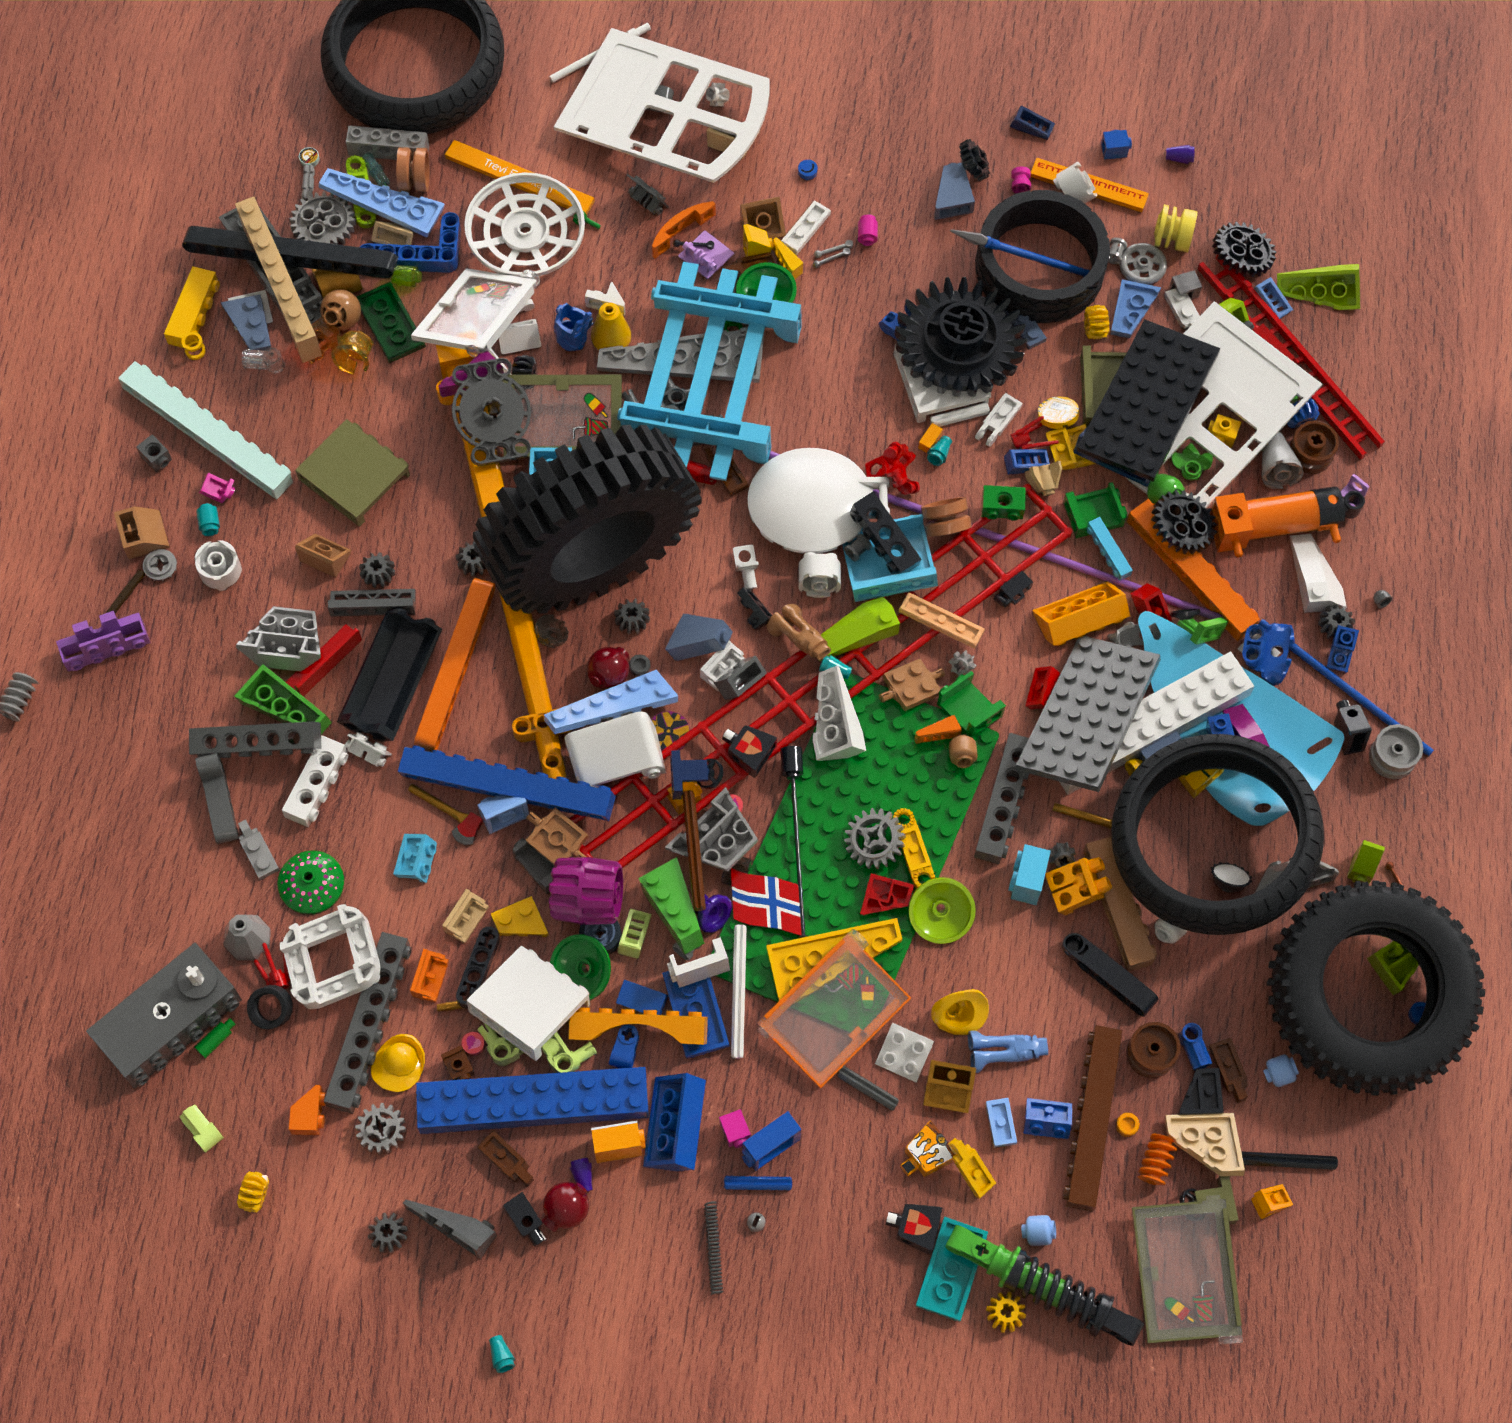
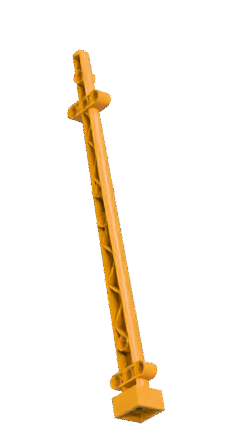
(487, 482)

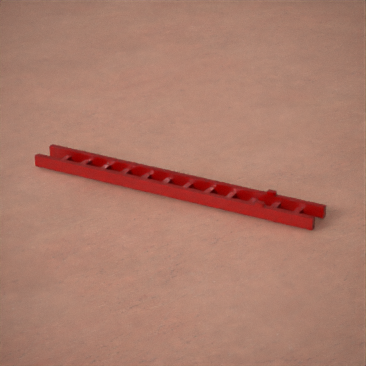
(1329, 385)

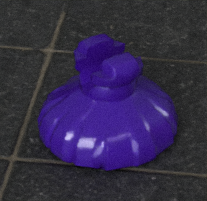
(716, 913)

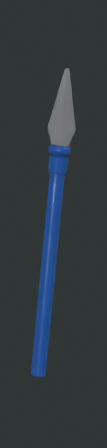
(988, 242)

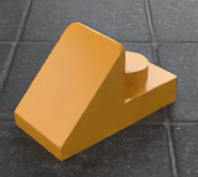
(1271, 1200)

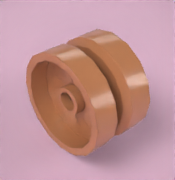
(413, 169)
(945, 516)

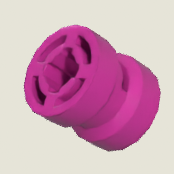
(1020, 178)

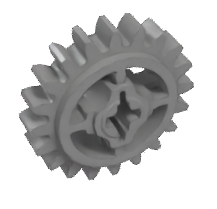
(860, 828)

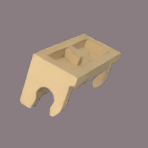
(465, 916)

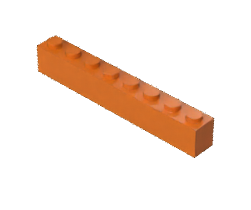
(1196, 575)

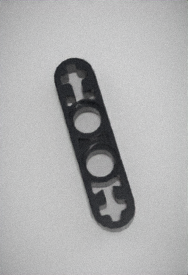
(478, 967)

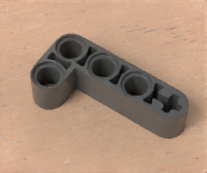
(218, 798)

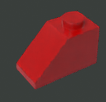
(1150, 599)

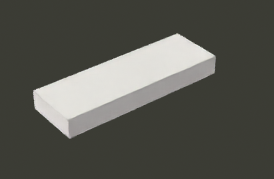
(806, 227)

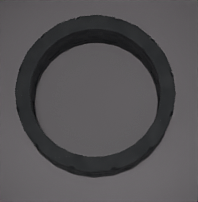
(1054, 210)

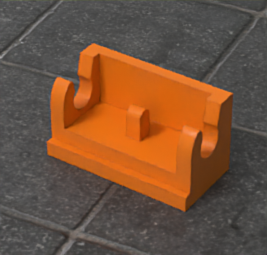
(429, 976)

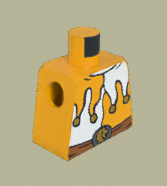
(927, 1152)

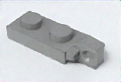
(257, 851)

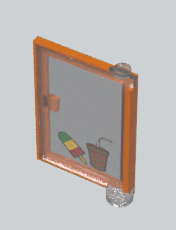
(834, 1010)

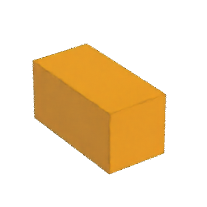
(930, 437)

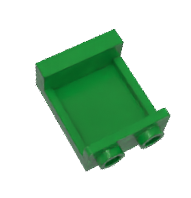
(1095, 504)

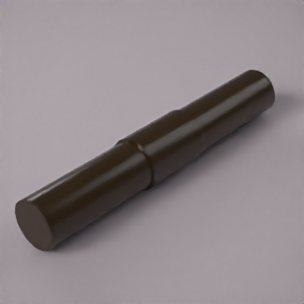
(127, 591)

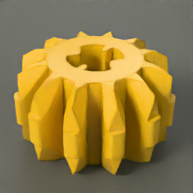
(1096, 322)
(252, 1191)
(1014, 1316)

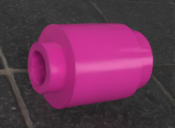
(867, 230)

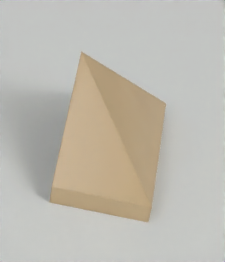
(391, 234)

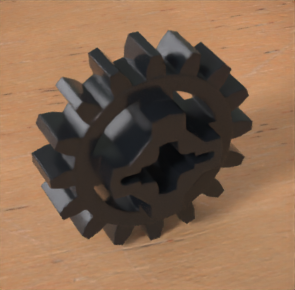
(974, 160)

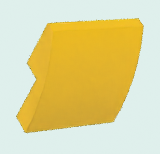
(1064, 449)

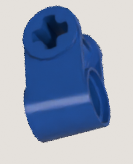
(624, 1051)

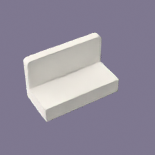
(520, 337)

